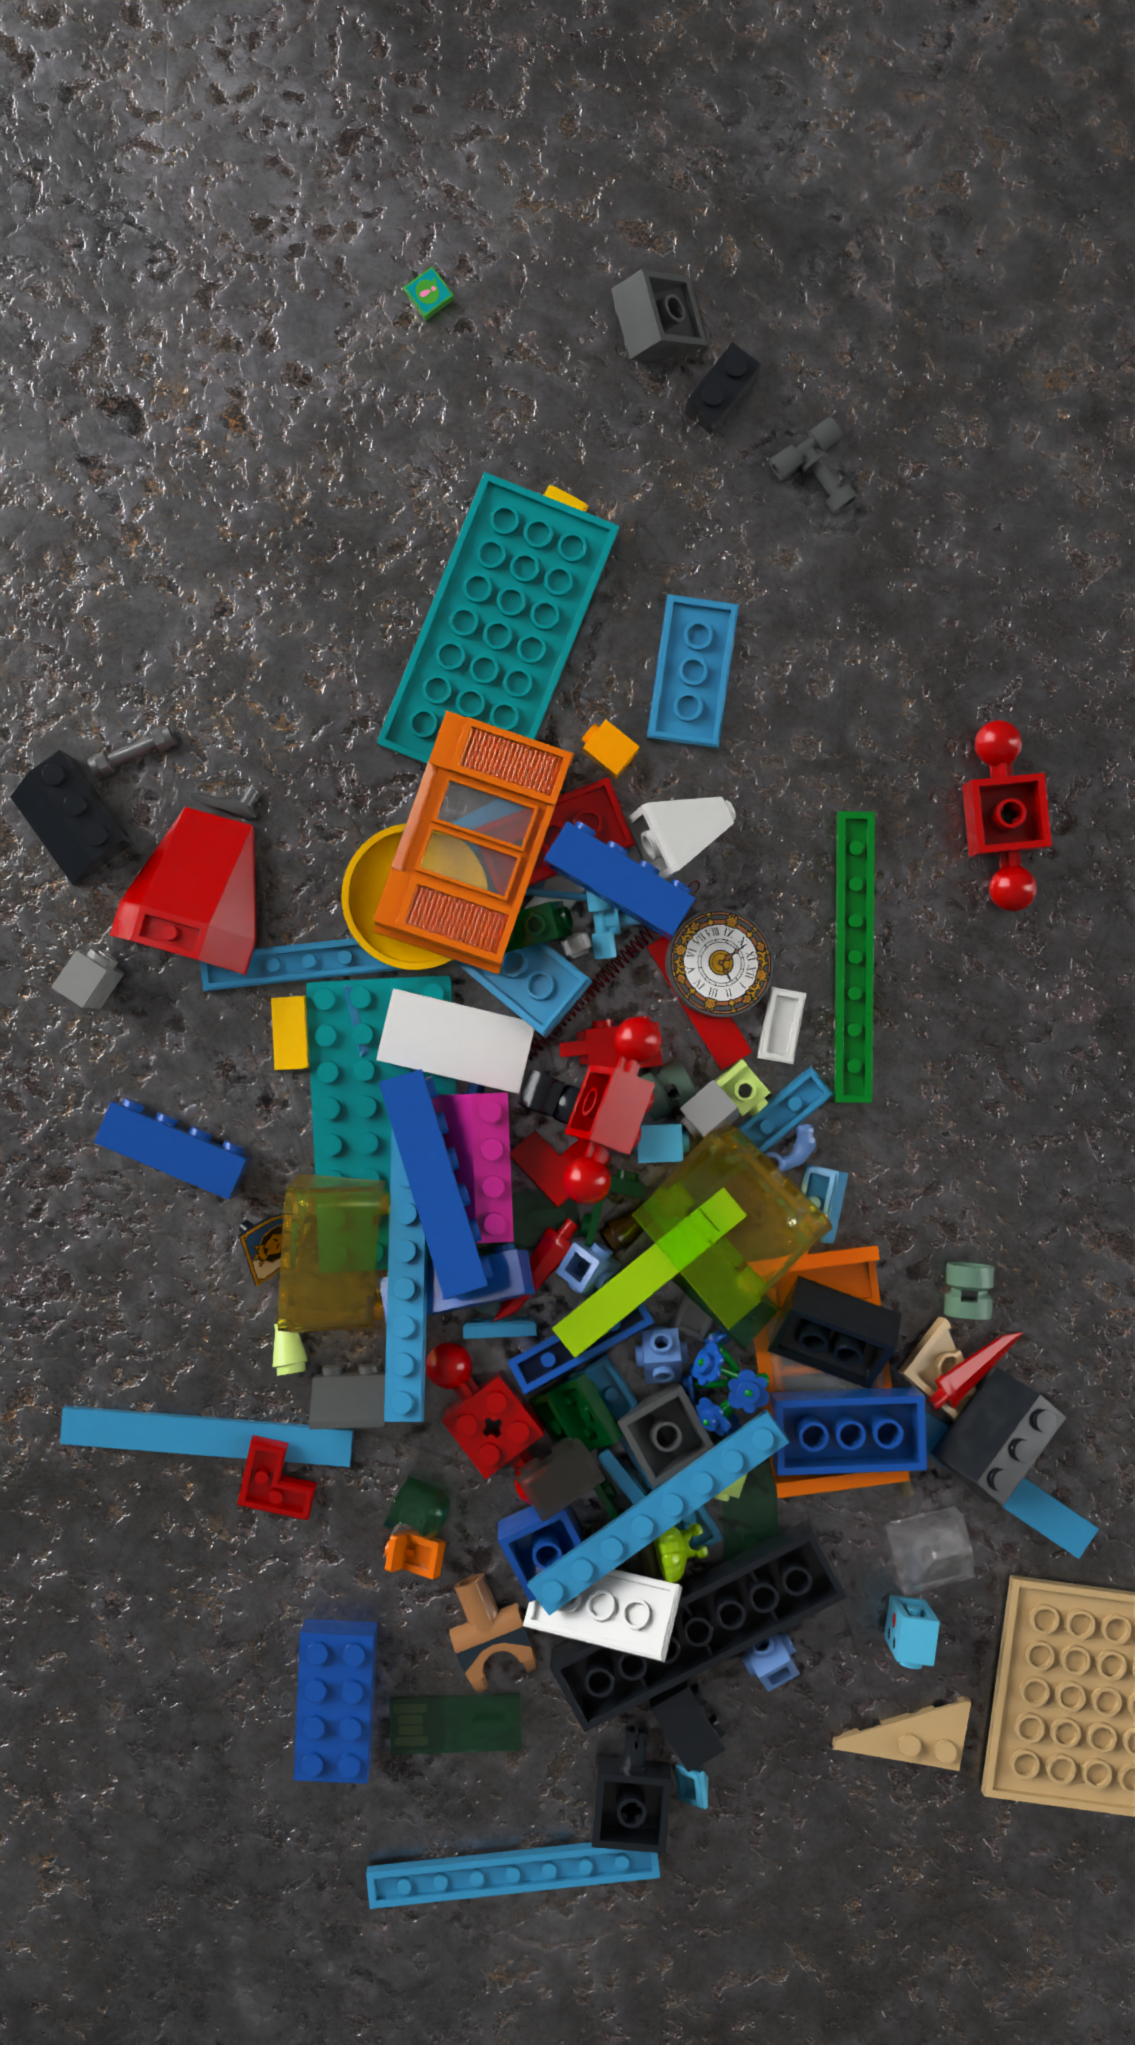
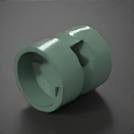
(683, 1090)
(971, 1278)

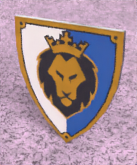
(262, 1246)

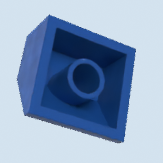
(536, 1544)

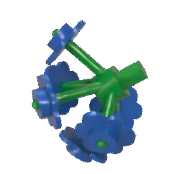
(744, 1386)

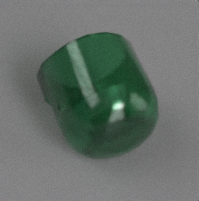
(421, 1506)

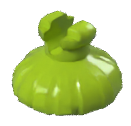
(673, 1551)

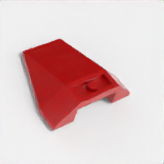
(196, 893)

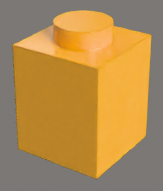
(609, 748)

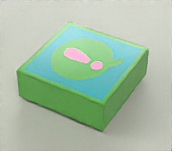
(428, 293)

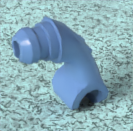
(802, 1148)

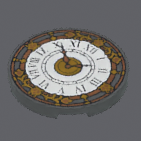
(719, 963)

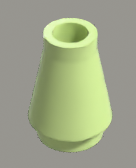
(288, 1353)

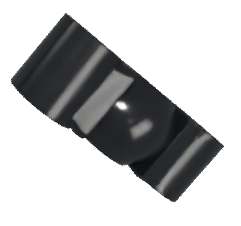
(549, 1096)

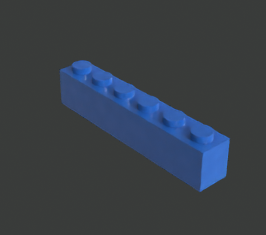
(434, 1185)

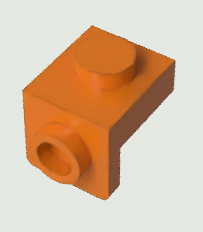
(415, 1554)

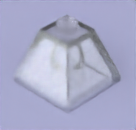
(931, 1550)

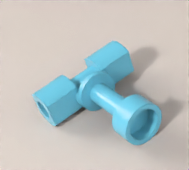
(607, 924)

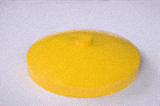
(360, 898)

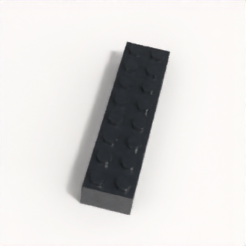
(715, 1619)

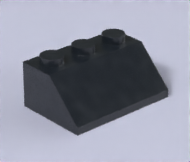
(69, 817)
(835, 1332)
(998, 1436)

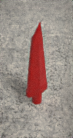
(543, 1262)
(964, 1376)

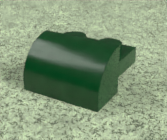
(574, 1410)

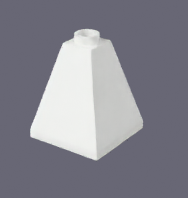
(678, 830)

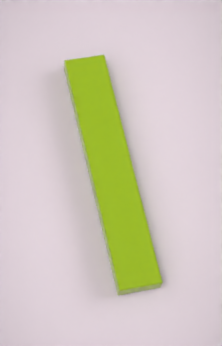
(636, 1283)

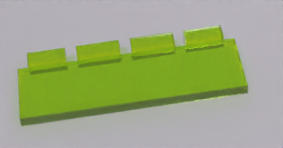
(690, 1249)

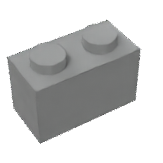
(88, 978)
(708, 1111)

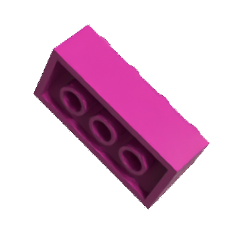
(482, 1144)

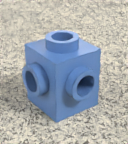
(588, 1267)
(661, 1355)
(772, 1661)

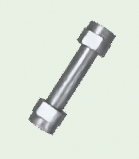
(104, 764)

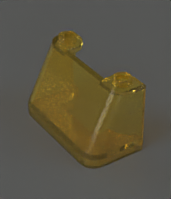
(780, 1218)
(330, 1254)

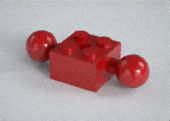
(1021, 796)
(611, 1110)
(497, 1397)

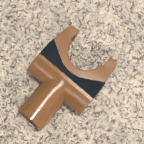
(488, 1631)

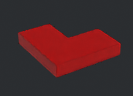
(545, 1166)
(266, 1487)

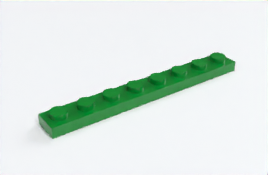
(854, 957)

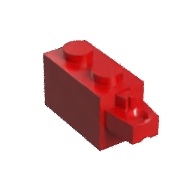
(597, 1046)

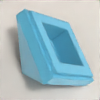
(692, 1786)

